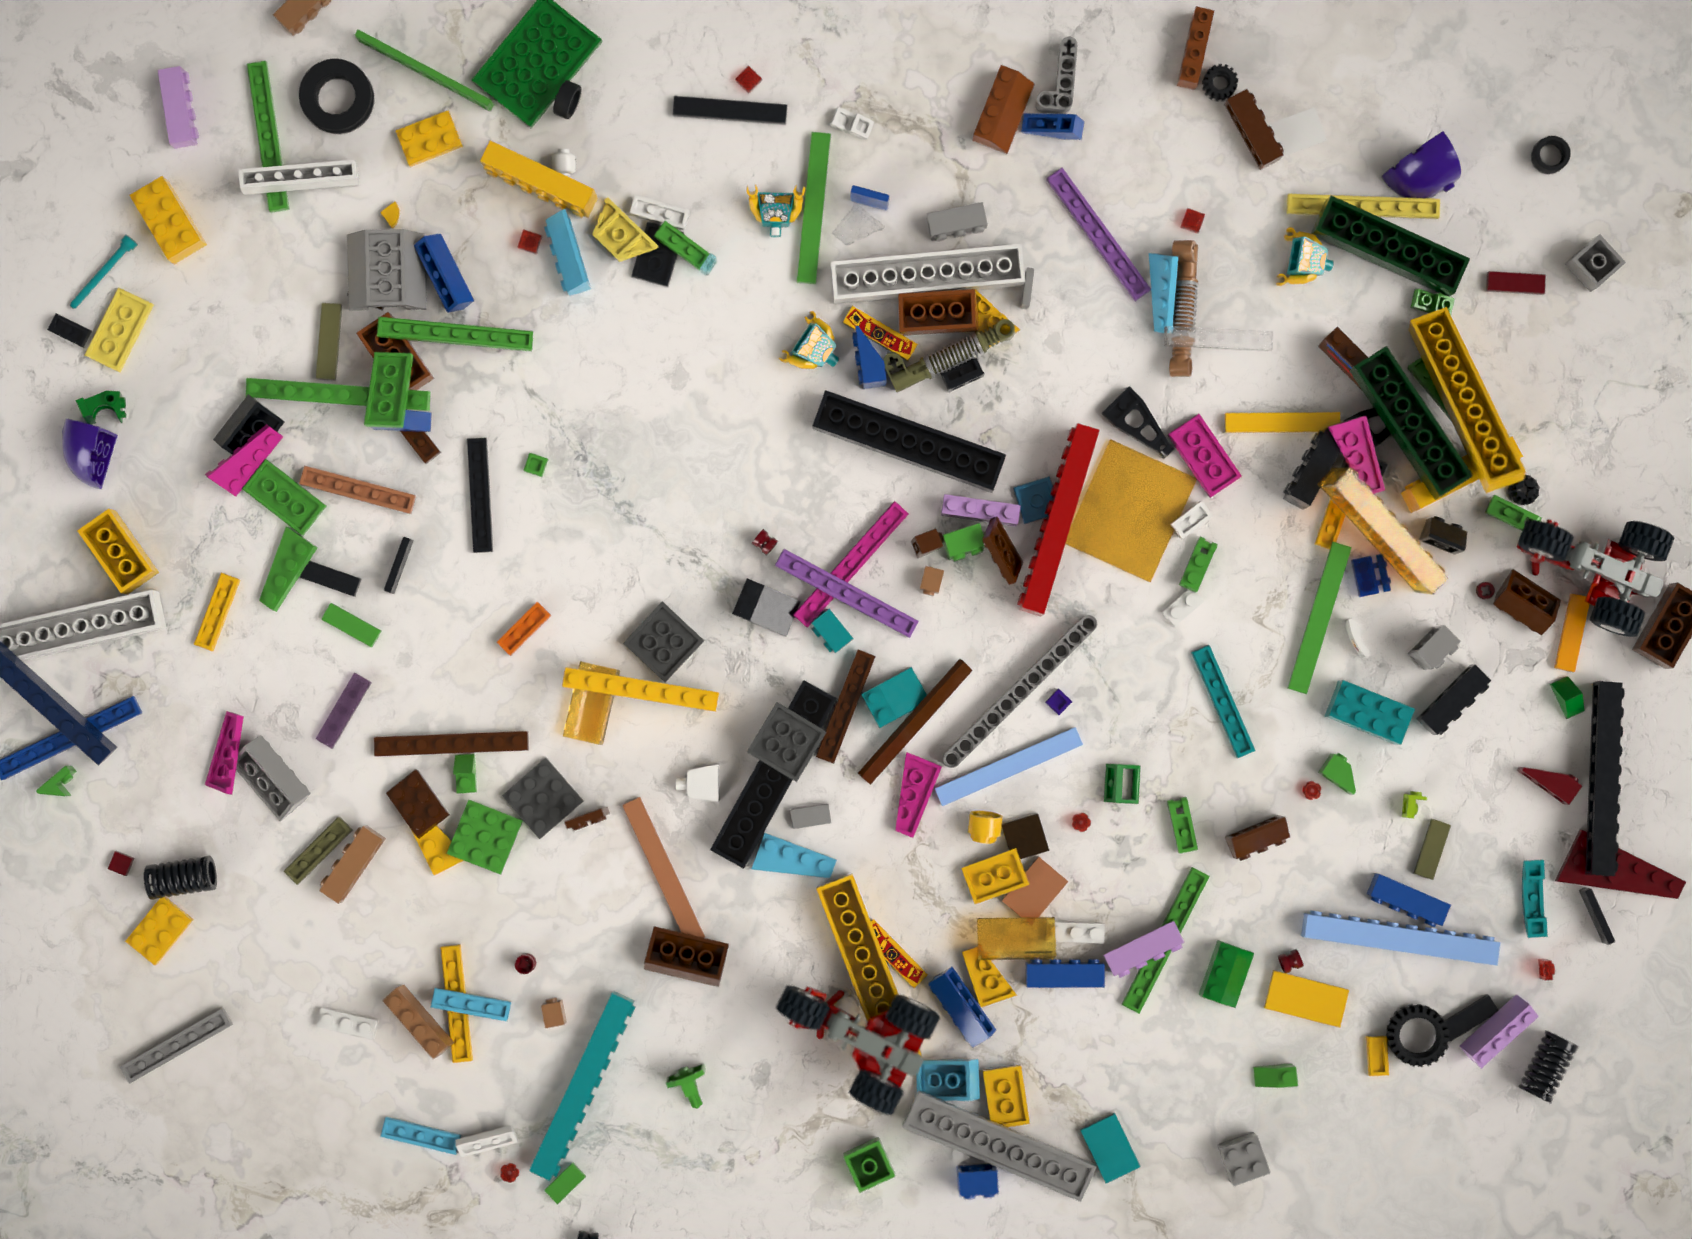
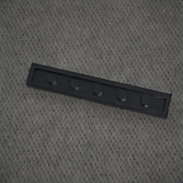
(730, 110)
(480, 495)

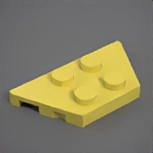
(620, 234)

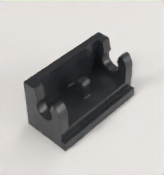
(962, 374)

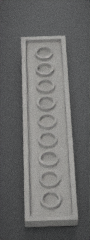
(999, 1146)

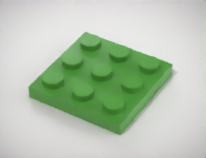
(484, 837)

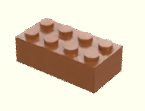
(419, 374)

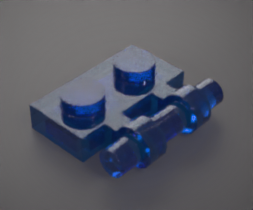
(1366, 578)

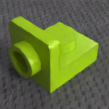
(1410, 806)

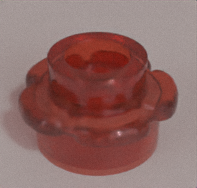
(1307, 790)
(1081, 827)
(509, 1177)

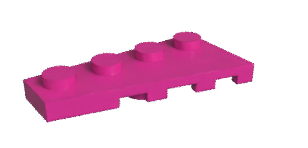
(1358, 450)
(240, 466)
(224, 761)
(916, 788)

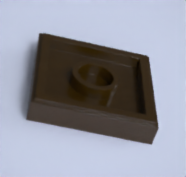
(1026, 836)

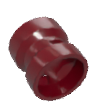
(763, 538)
(1290, 961)
(524, 966)

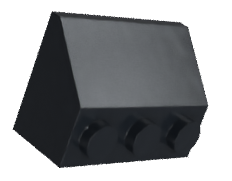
(244, 423)

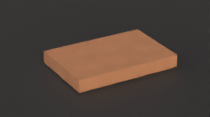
(1036, 897)

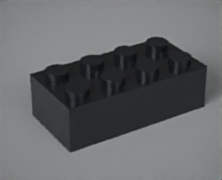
(1315, 465)

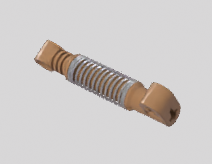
(1186, 283)

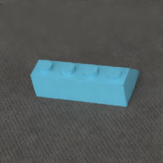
(567, 252)

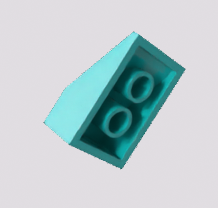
(894, 697)

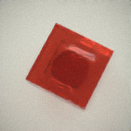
(748, 79)
(1192, 220)
(529, 241)
(1546, 969)

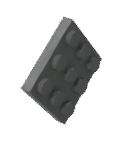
(663, 642)
(786, 741)
(543, 798)

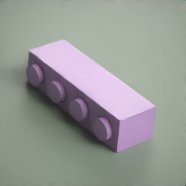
(177, 107)
(980, 509)
(1143, 949)
(1499, 1031)

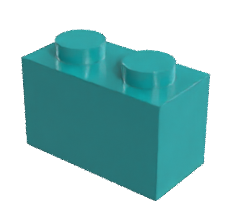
(832, 631)

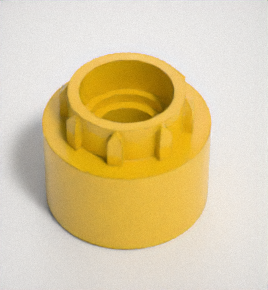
(984, 826)

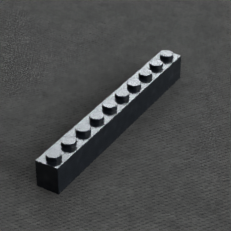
(1604, 778)

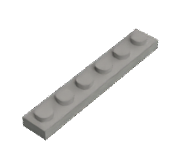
(176, 1045)

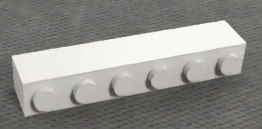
(298, 177)

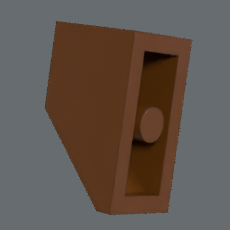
(927, 543)

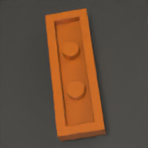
(524, 628)

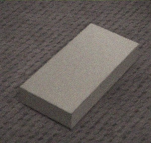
(1027, 289)
(810, 816)

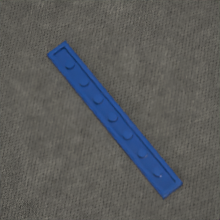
(59, 742)

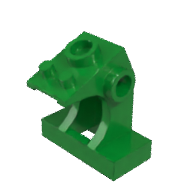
(92, 405)

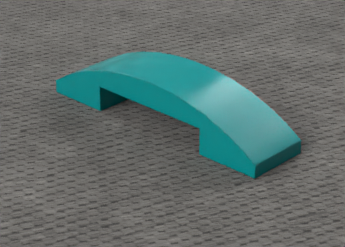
(1533, 899)

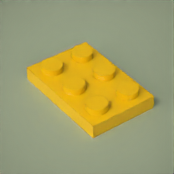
(429, 138)
(995, 876)
(159, 930)
(1006, 1096)

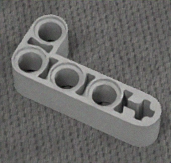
(1062, 76)

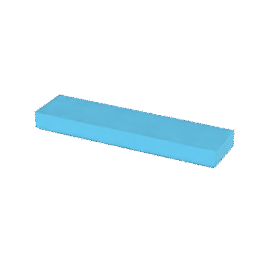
(470, 1004)
(420, 1135)

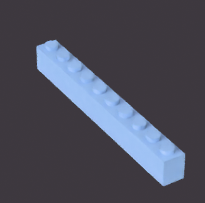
(1400, 939)

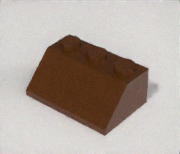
(1527, 602)
(1258, 837)

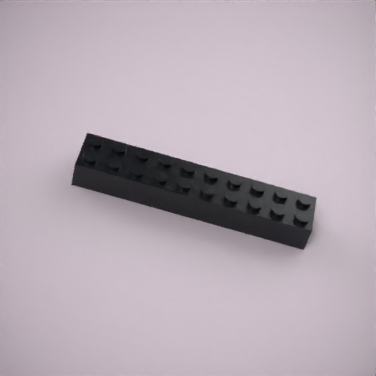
(908, 441)
(766, 787)

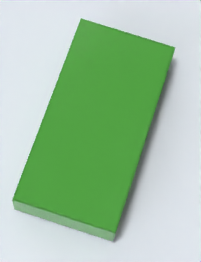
(565, 1183)

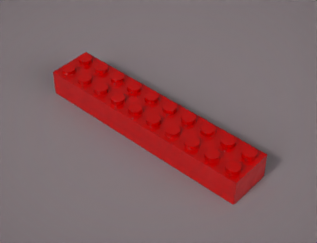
(1059, 519)

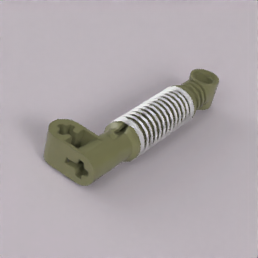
(947, 357)

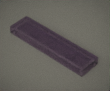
(343, 710)

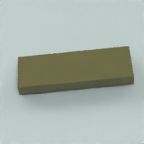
(1432, 849)

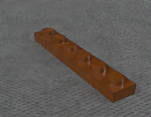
(845, 706)

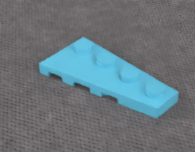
(1163, 287)
(789, 858)

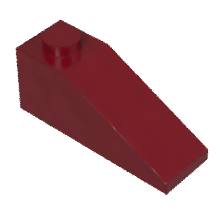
(1558, 785)

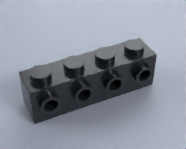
(1454, 700)

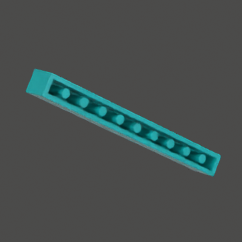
(581, 1086)

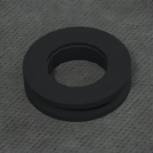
(324, 72)

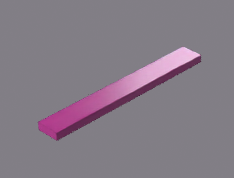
(853, 561)

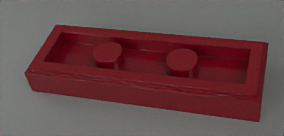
(1515, 282)

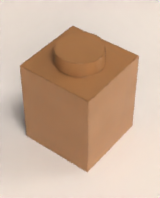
(931, 580)
(553, 1013)

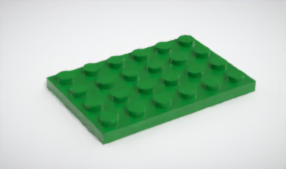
(536, 60)

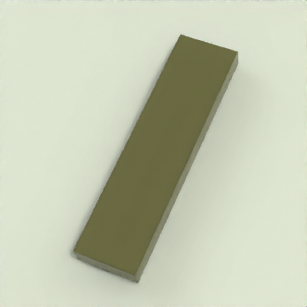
(328, 341)
(318, 850)

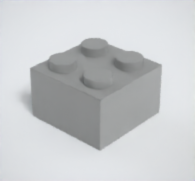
(1595, 263)
(1434, 648)
(1243, 1159)

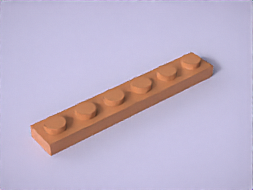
(357, 489)

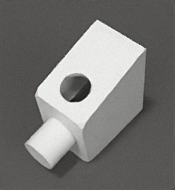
(701, 783)

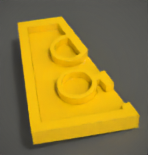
(989, 316)
(986, 979)

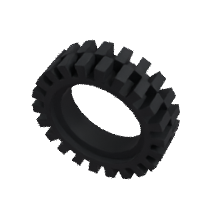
(1428, 1056)

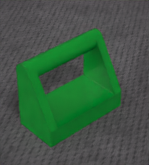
(1114, 783)

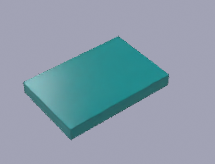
(1110, 1148)

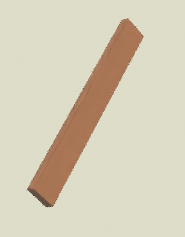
(662, 868)

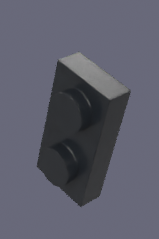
(69, 330)

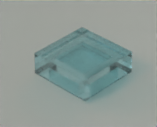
(708, 264)

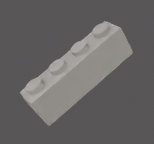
(271, 778)

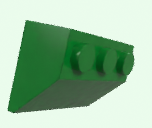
(1226, 974)

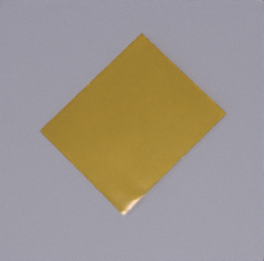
(1130, 510)

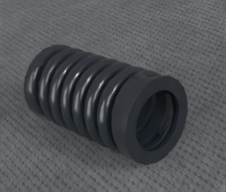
(180, 877)
(1547, 1065)

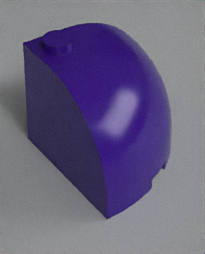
(1426, 171)
(87, 451)

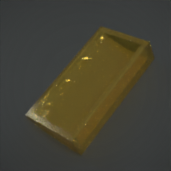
(589, 710)
(1016, 938)

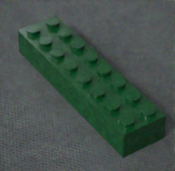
(1390, 246)
(1411, 423)

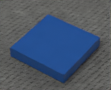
(869, 197)

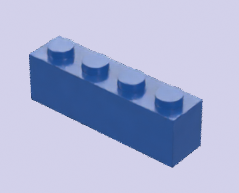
(443, 272)
(1408, 899)
(1065, 974)
(962, 1007)

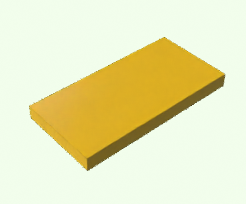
(1306, 998)

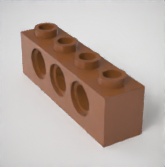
(1195, 48)

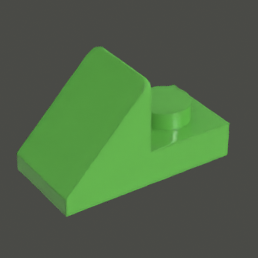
(465, 773)
(54, 784)

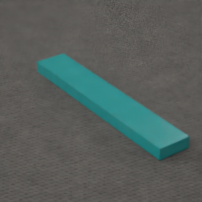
(1223, 701)

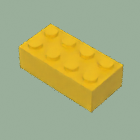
(168, 220)
(118, 551)

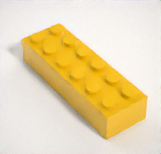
(538, 179)
(1418, 496)

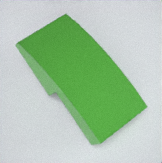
(1431, 302)

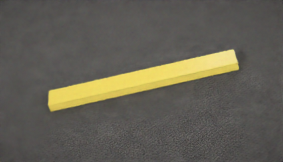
(1378, 206)

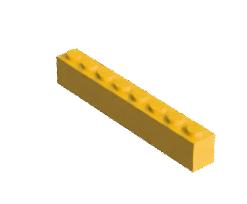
(640, 689)

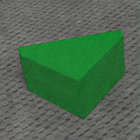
(1568, 697)

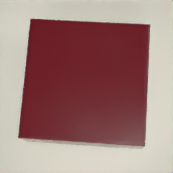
(121, 863)

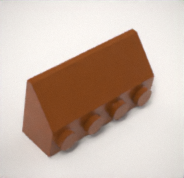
(1003, 109)
(938, 312)

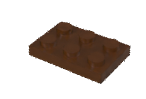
(1002, 550)
(417, 803)
(581, 821)

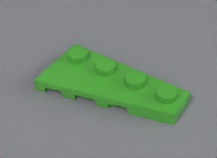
(289, 562)

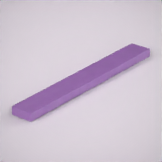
(1098, 234)
(846, 593)

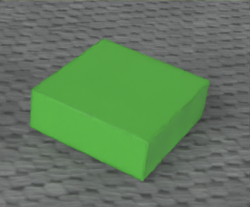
(535, 464)

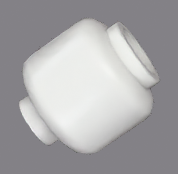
(563, 162)

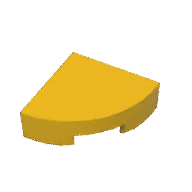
(391, 214)

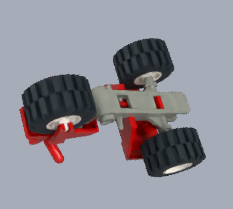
(1616, 574)
(883, 1049)

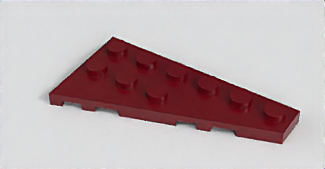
(1632, 873)

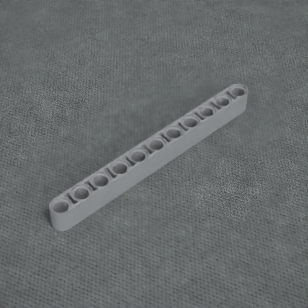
(1028, 687)

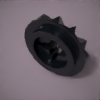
(1531, 495)

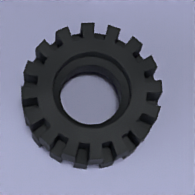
(1216, 93)

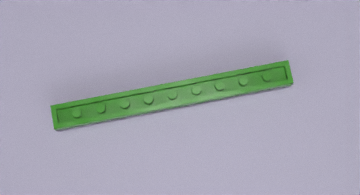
(325, 393)

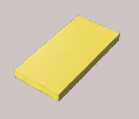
(119, 329)

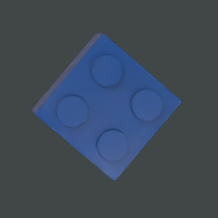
(977, 1180)

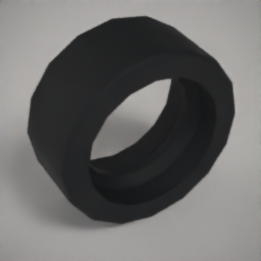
(567, 99)
(1561, 144)

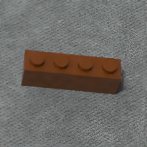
(1253, 129)

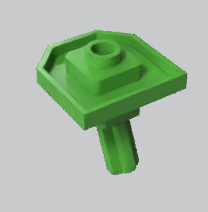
(687, 1079)

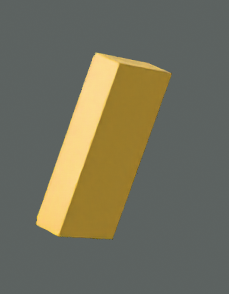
(1377, 1055)

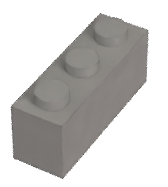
(957, 221)

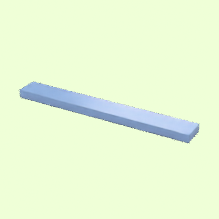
(1008, 766)

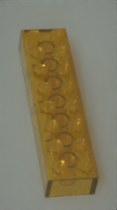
(1383, 530)

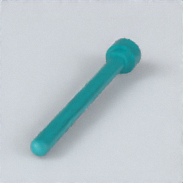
(126, 245)

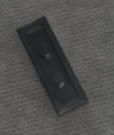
(398, 565)
(331, 578)
(1597, 916)
(1470, 1017)

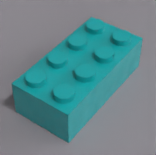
(1369, 712)

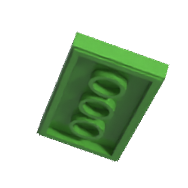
(388, 390)
(284, 497)

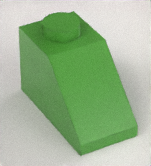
(1339, 772)
(1275, 1076)

